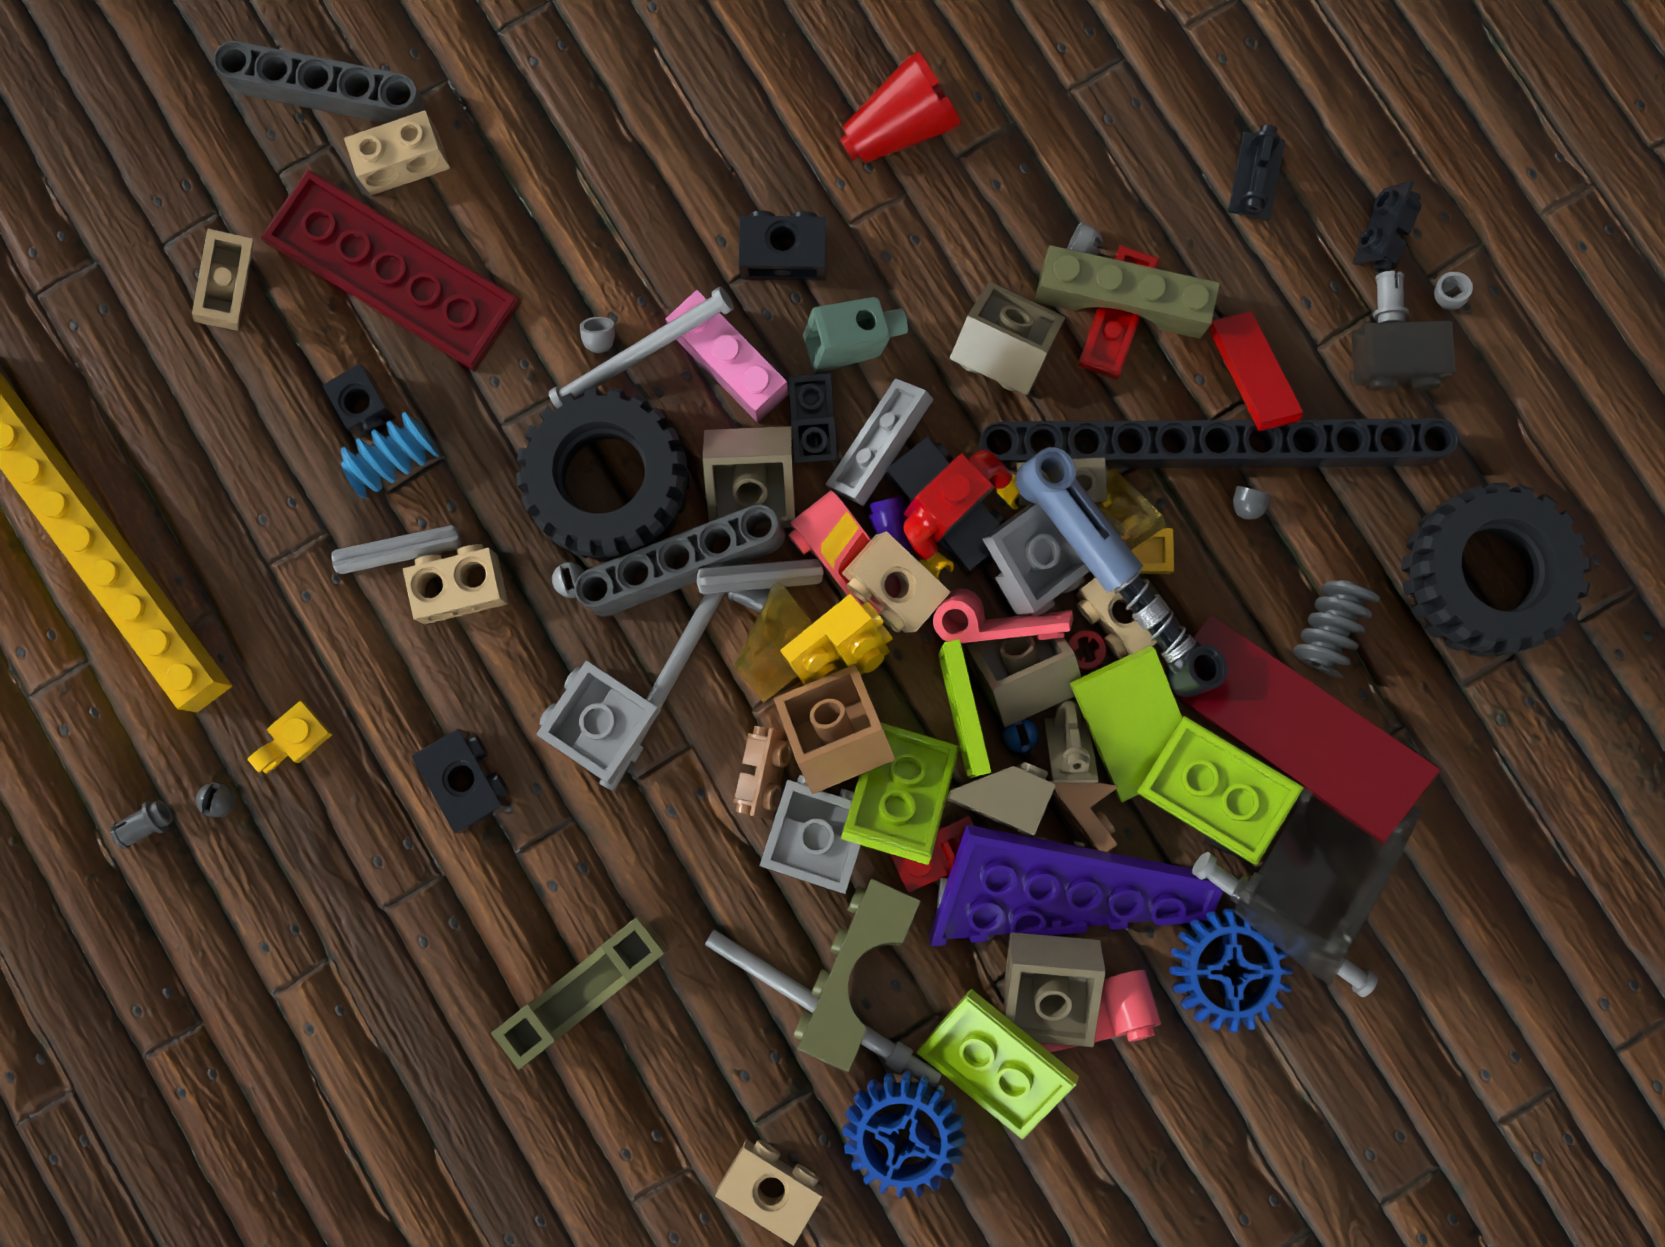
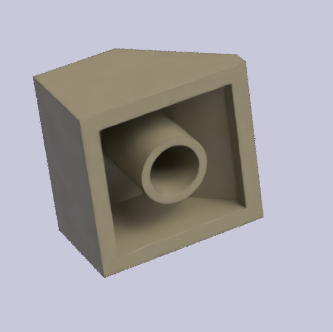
(1006, 338)
(749, 470)
(1024, 674)
(1009, 797)
(1054, 987)

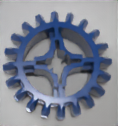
(1232, 990)
(921, 1141)

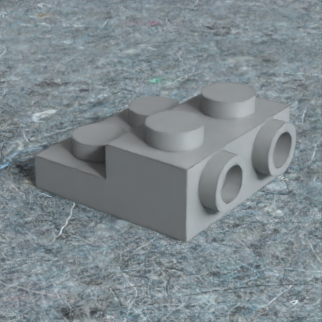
(1034, 561)
(597, 721)
(808, 837)

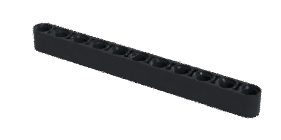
(1234, 434)

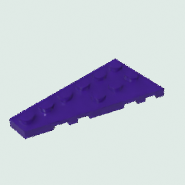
(1058, 888)

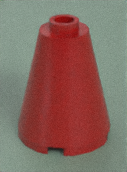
(900, 113)

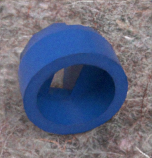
(1012, 740)

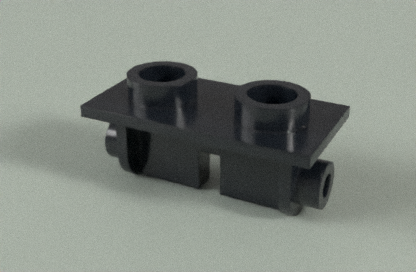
(1257, 173)
(1393, 211)

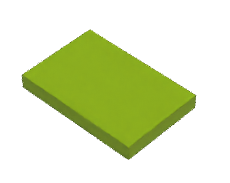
(963, 709)
(1128, 716)
(1220, 790)
(903, 801)
(997, 1064)

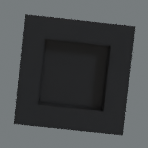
(347, 390)

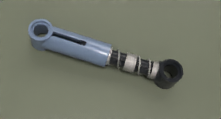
(1117, 569)

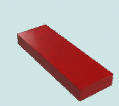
(1113, 328)
(1255, 371)

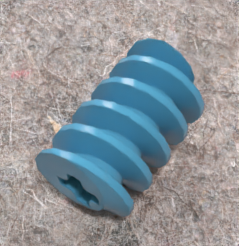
(386, 454)

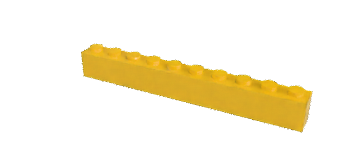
(105, 560)

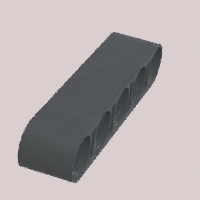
(306, 71)
(660, 556)

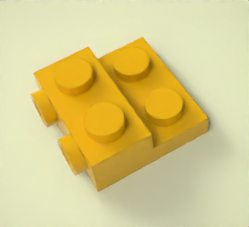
(838, 640)

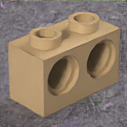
(397, 153)
(456, 595)

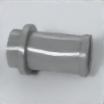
(1390, 298)

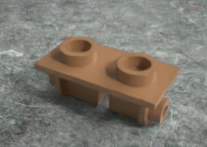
(769, 753)

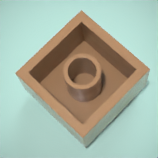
(833, 729)

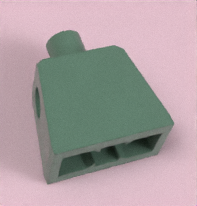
(850, 332)

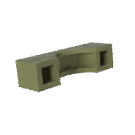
(1166, 298)
(580, 991)
(833, 1029)

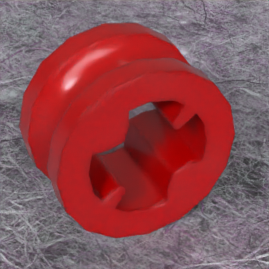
(1097, 656)

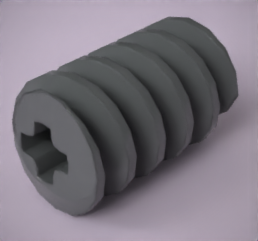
(1333, 626)

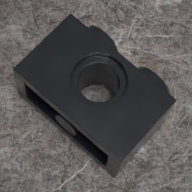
(801, 262)
(439, 767)

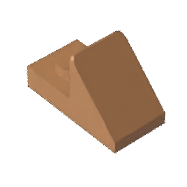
(1077, 802)

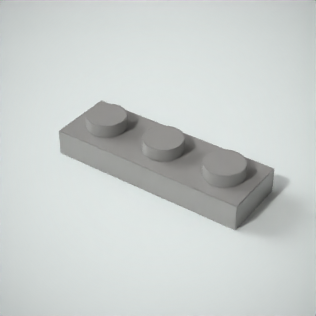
(879, 441)

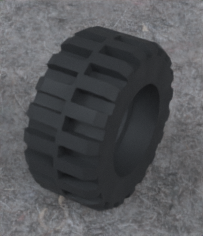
(565, 434)
(1548, 552)

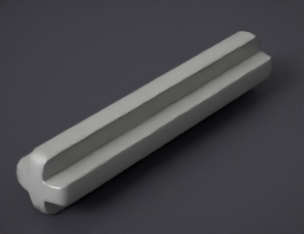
(396, 549)
(759, 576)

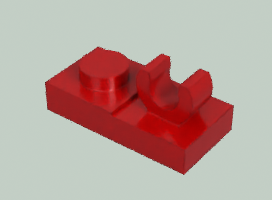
(945, 849)

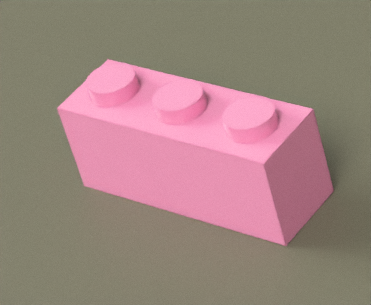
(732, 362)

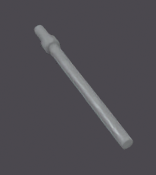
(675, 665)
(897, 1055)

